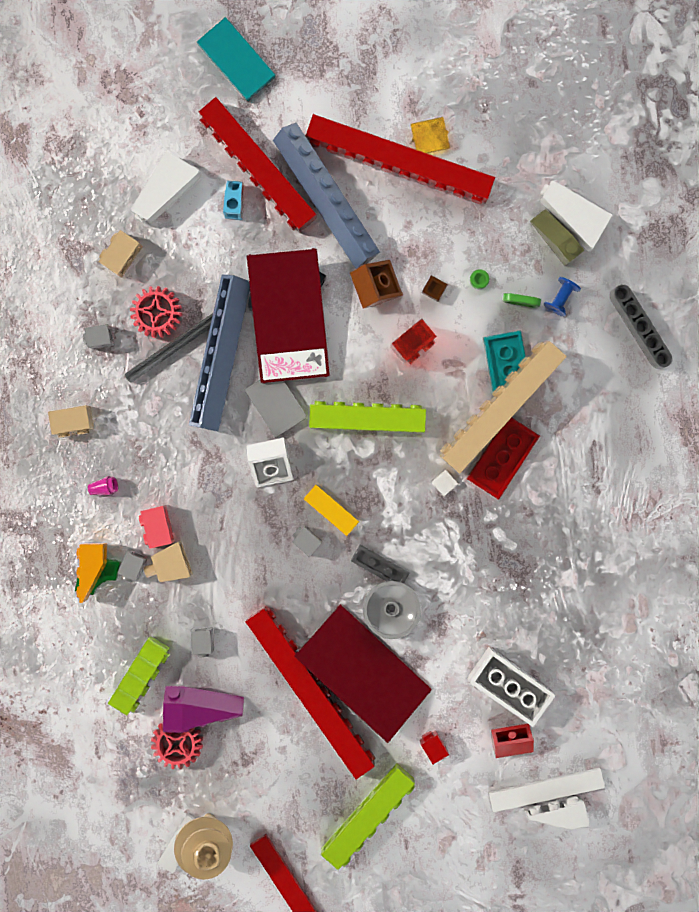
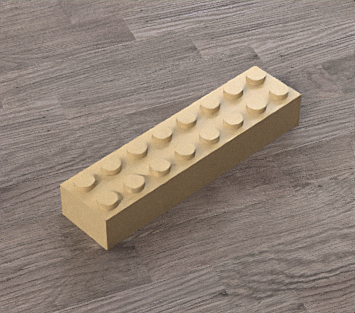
(502, 406)

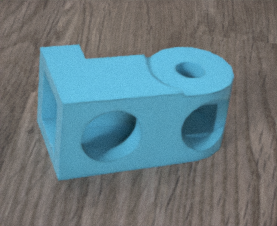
(233, 200)

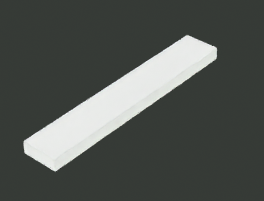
(546, 789)

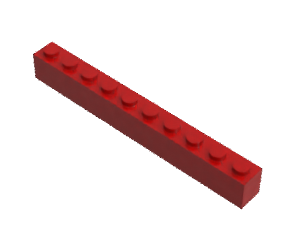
(399, 159)
(311, 693)

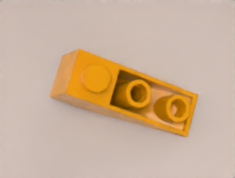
(91, 564)

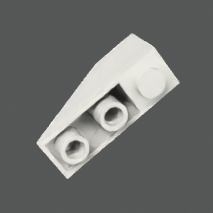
(565, 814)

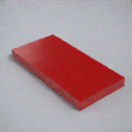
(503, 458)

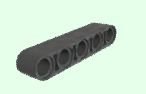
(649, 330)

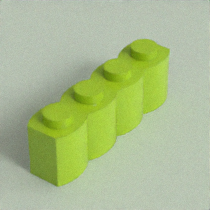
(138, 676)

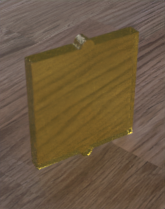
(430, 135)

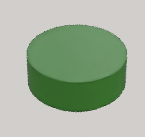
(479, 279)

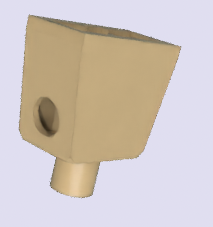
(169, 564)

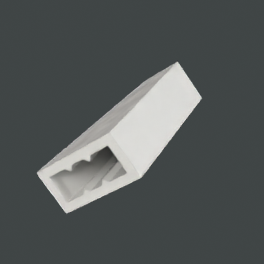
(164, 187)
(575, 213)

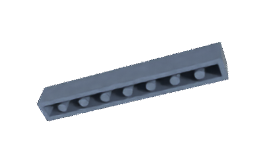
(325, 195)
(220, 352)

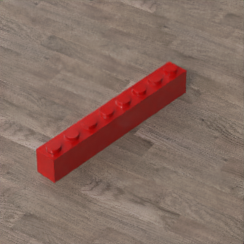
(257, 164)

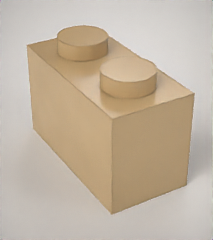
(120, 253)
(71, 420)

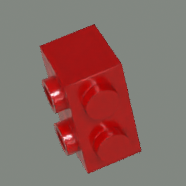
(512, 740)

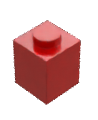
(433, 746)

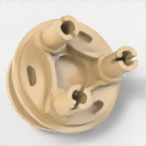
(203, 847)

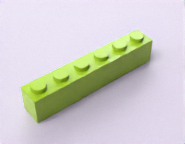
(367, 418)
(367, 817)

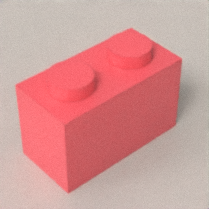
(156, 526)

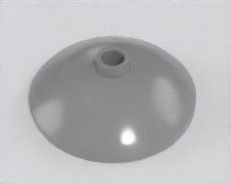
(391, 623)

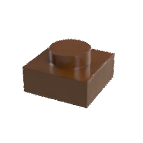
(434, 288)

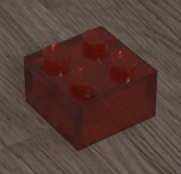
(413, 341)

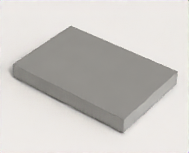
(276, 405)

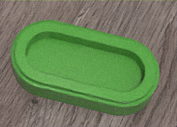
(521, 300)

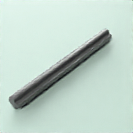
(169, 349)

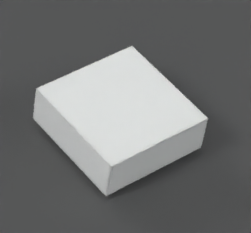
(444, 482)

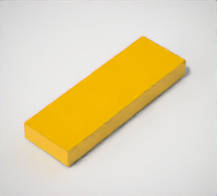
(331, 510)

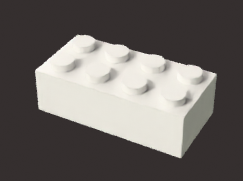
(511, 686)

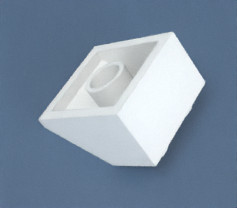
(269, 462)

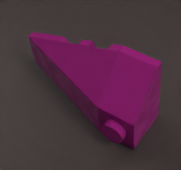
(195, 707)

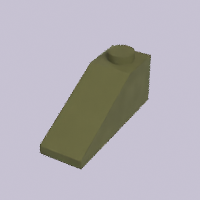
(557, 237)

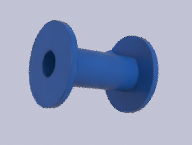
(562, 296)

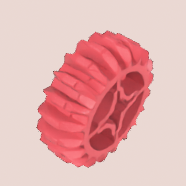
(139, 310)
(165, 754)

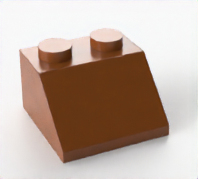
(376, 283)

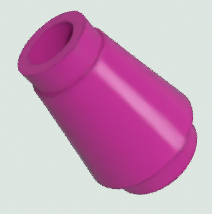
(104, 486)

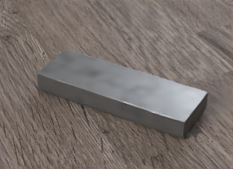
(379, 565)

